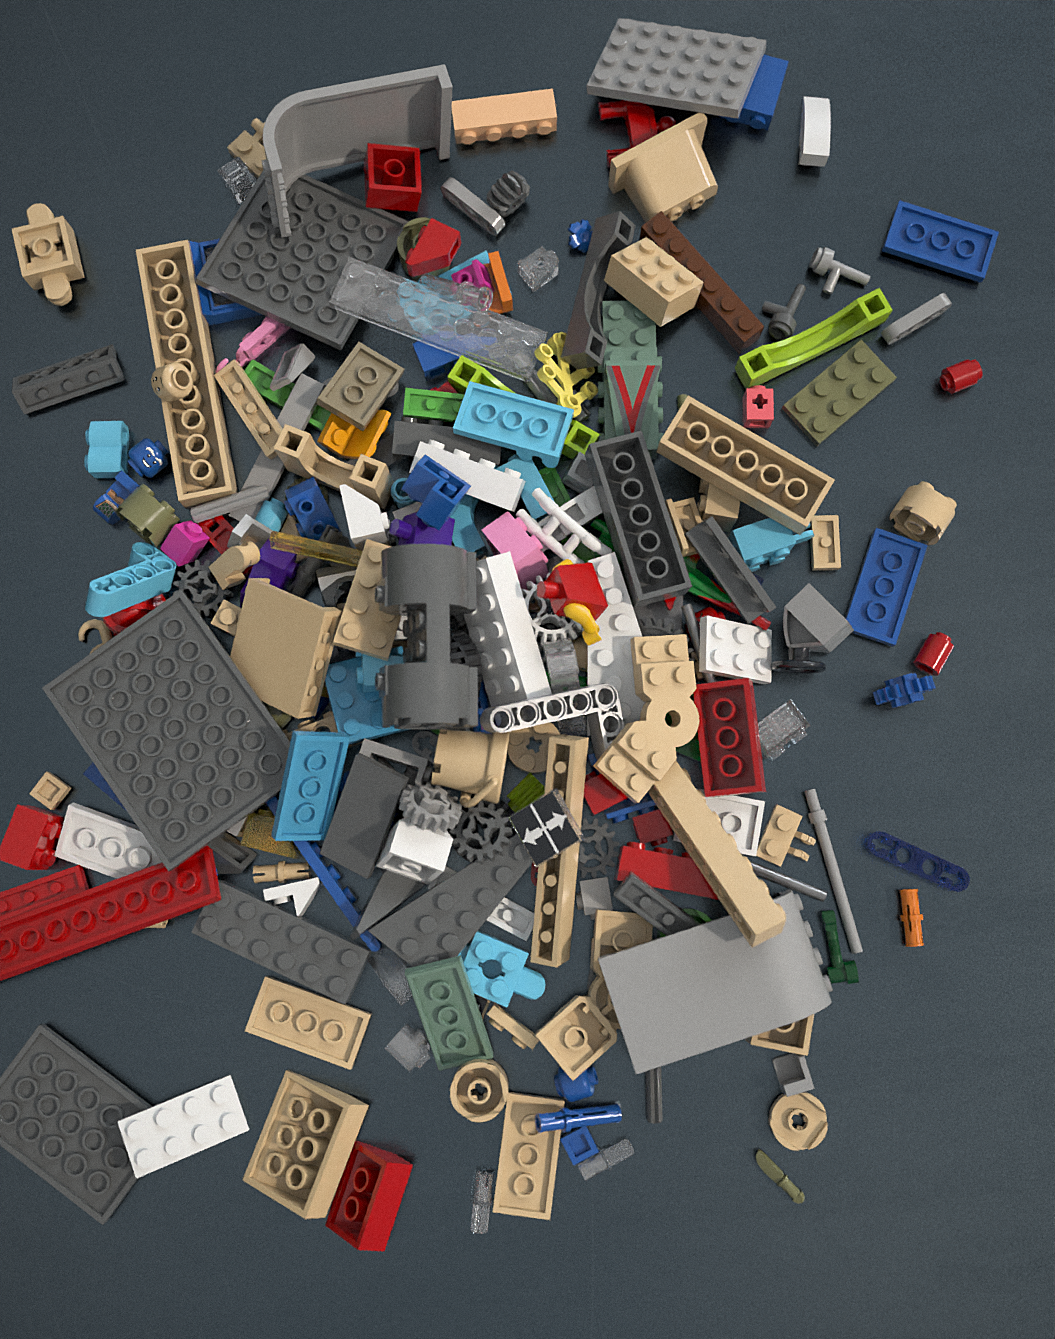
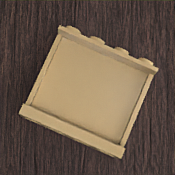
(284, 647)

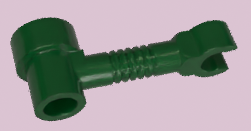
(840, 970)

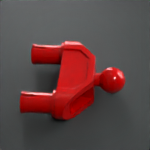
(639, 122)

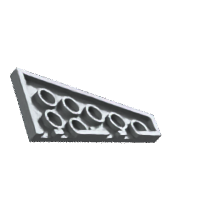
(452, 912)

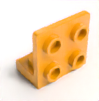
(350, 441)

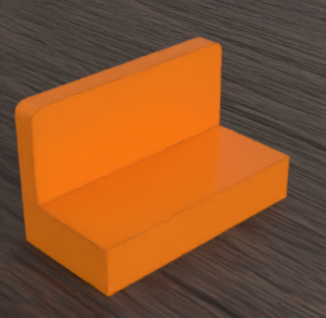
(502, 297)

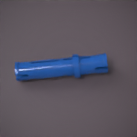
(567, 1119)

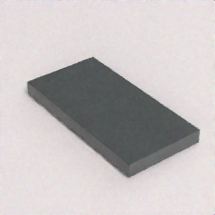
(364, 815)

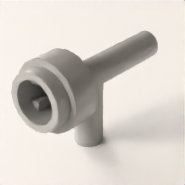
(823, 260)

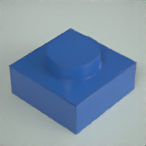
(579, 1144)

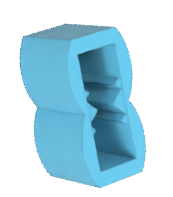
(107, 448)

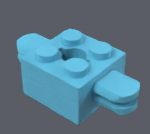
(765, 542)
(499, 970)

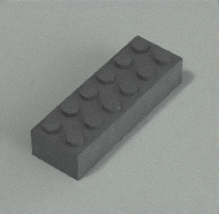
(637, 519)
(283, 942)

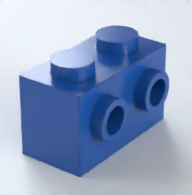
(310, 508)

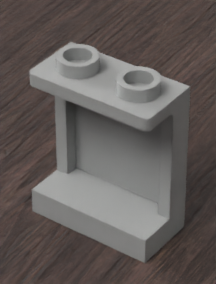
(373, 750)

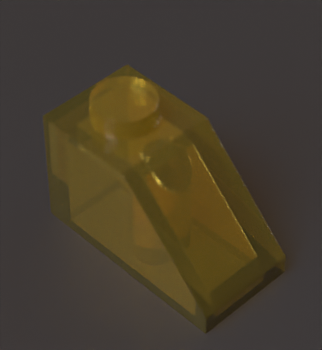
(258, 836)

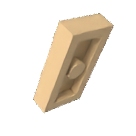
(825, 543)
(521, 1034)

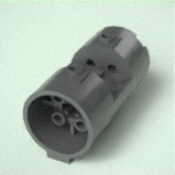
(427, 587)

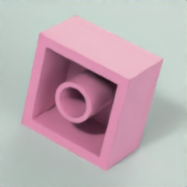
(510, 536)

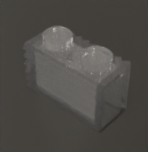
(779, 728)

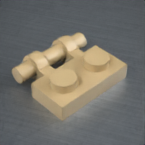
(250, 148)

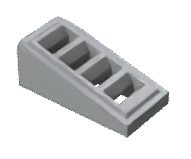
(291, 365)

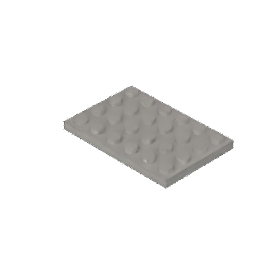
(677, 67)

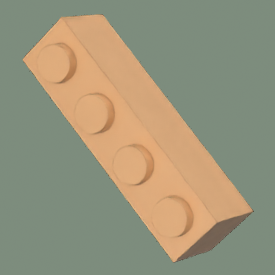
(504, 116)

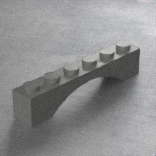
(585, 338)

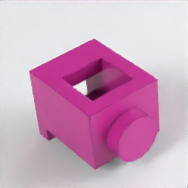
(474, 273)

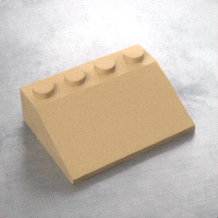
(305, 1145)

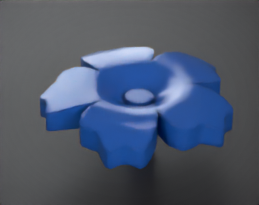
(581, 235)

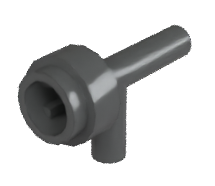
(782, 322)

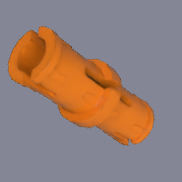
(911, 917)

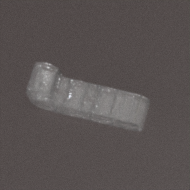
(563, 676)

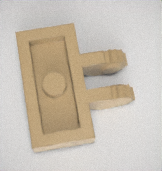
(779, 835)

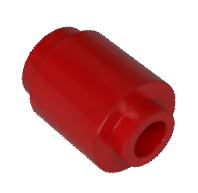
(960, 375)

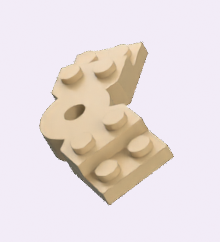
(648, 746)
(589, 1023)

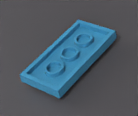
(310, 785)

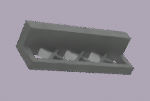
(67, 379)
(729, 569)

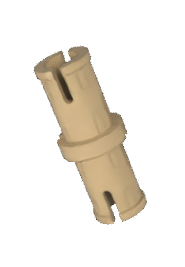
(281, 872)

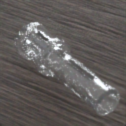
(463, 292)

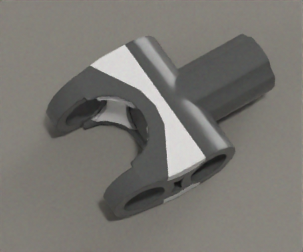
(336, 579)

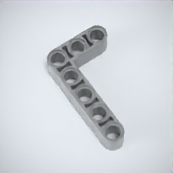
(564, 709)

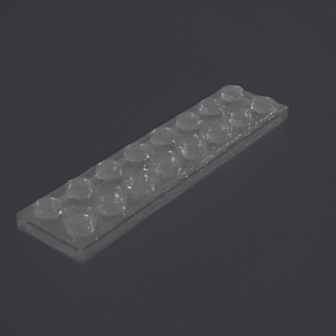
(437, 319)

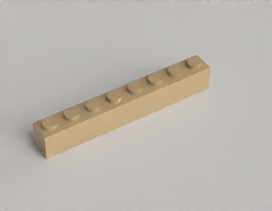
(717, 857)
(558, 876)

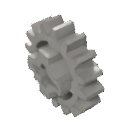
(430, 807)

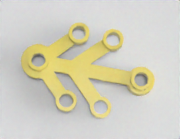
(562, 374)

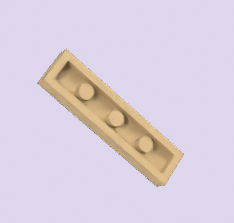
(250, 406)

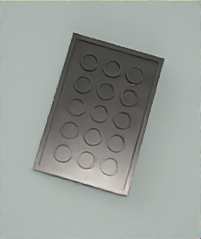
(64, 1122)

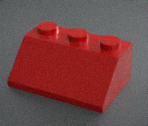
(368, 1197)

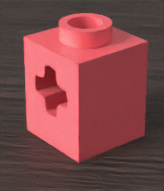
(752, 415)

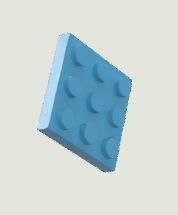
(353, 710)

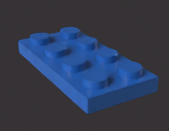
(940, 241)
(885, 586)

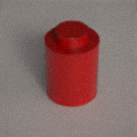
(934, 653)

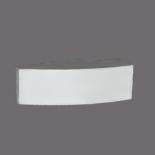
(814, 131)

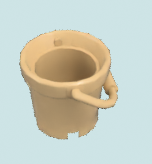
(471, 764)

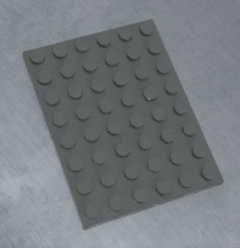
(174, 729)

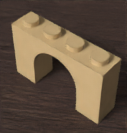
(306, 459)

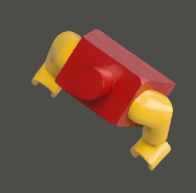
(575, 595)

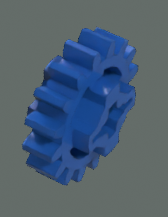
(904, 690)

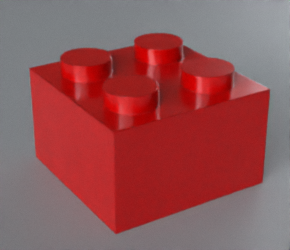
(392, 177)
(31, 838)

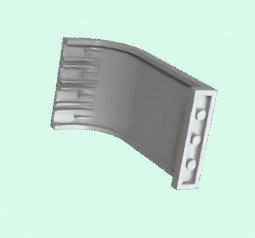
(337, 121)
(712, 987)

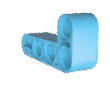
(146, 576)

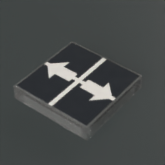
(546, 827)

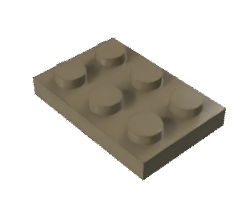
(360, 386)

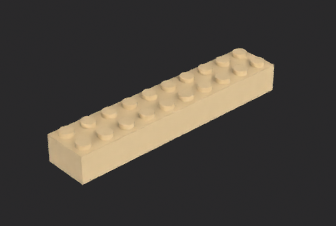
(182, 336)

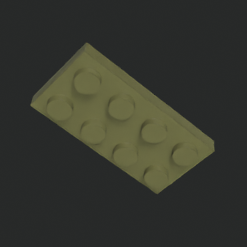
(839, 393)

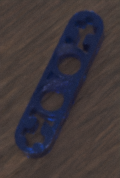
(916, 861)

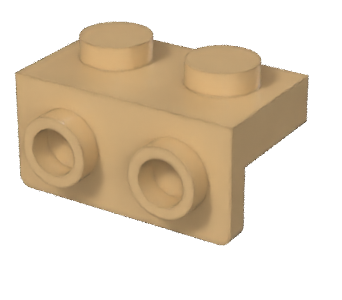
(683, 516)

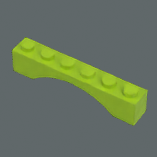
(841, 327)
(465, 370)

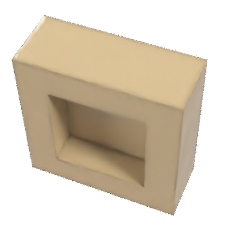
(50, 790)

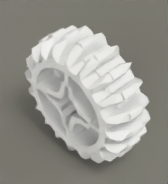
(542, 618)

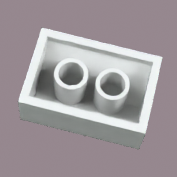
(365, 519)

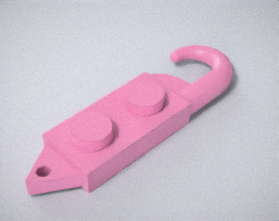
(257, 342)

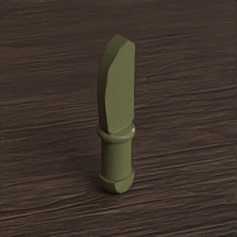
(779, 1177)

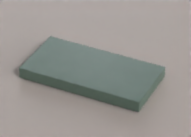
(449, 1012)

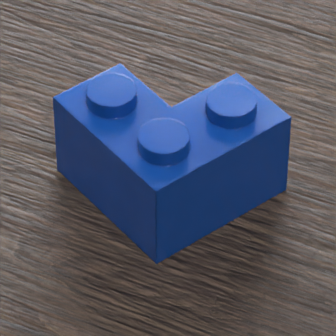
(436, 490)

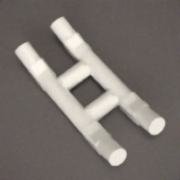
(559, 516)

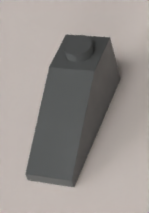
(386, 895)

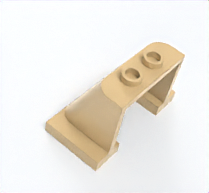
(666, 171)

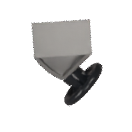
(809, 626)

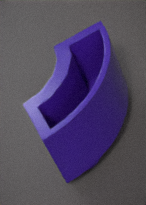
(274, 565)

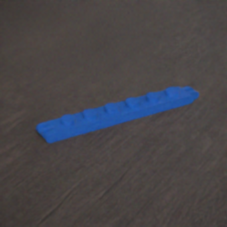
(329, 877)

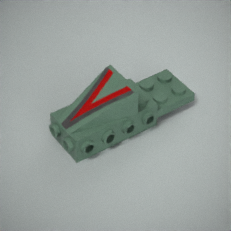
(630, 375)

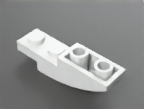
(582, 509)

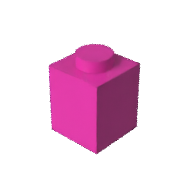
(184, 542)

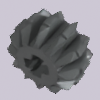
(508, 193)

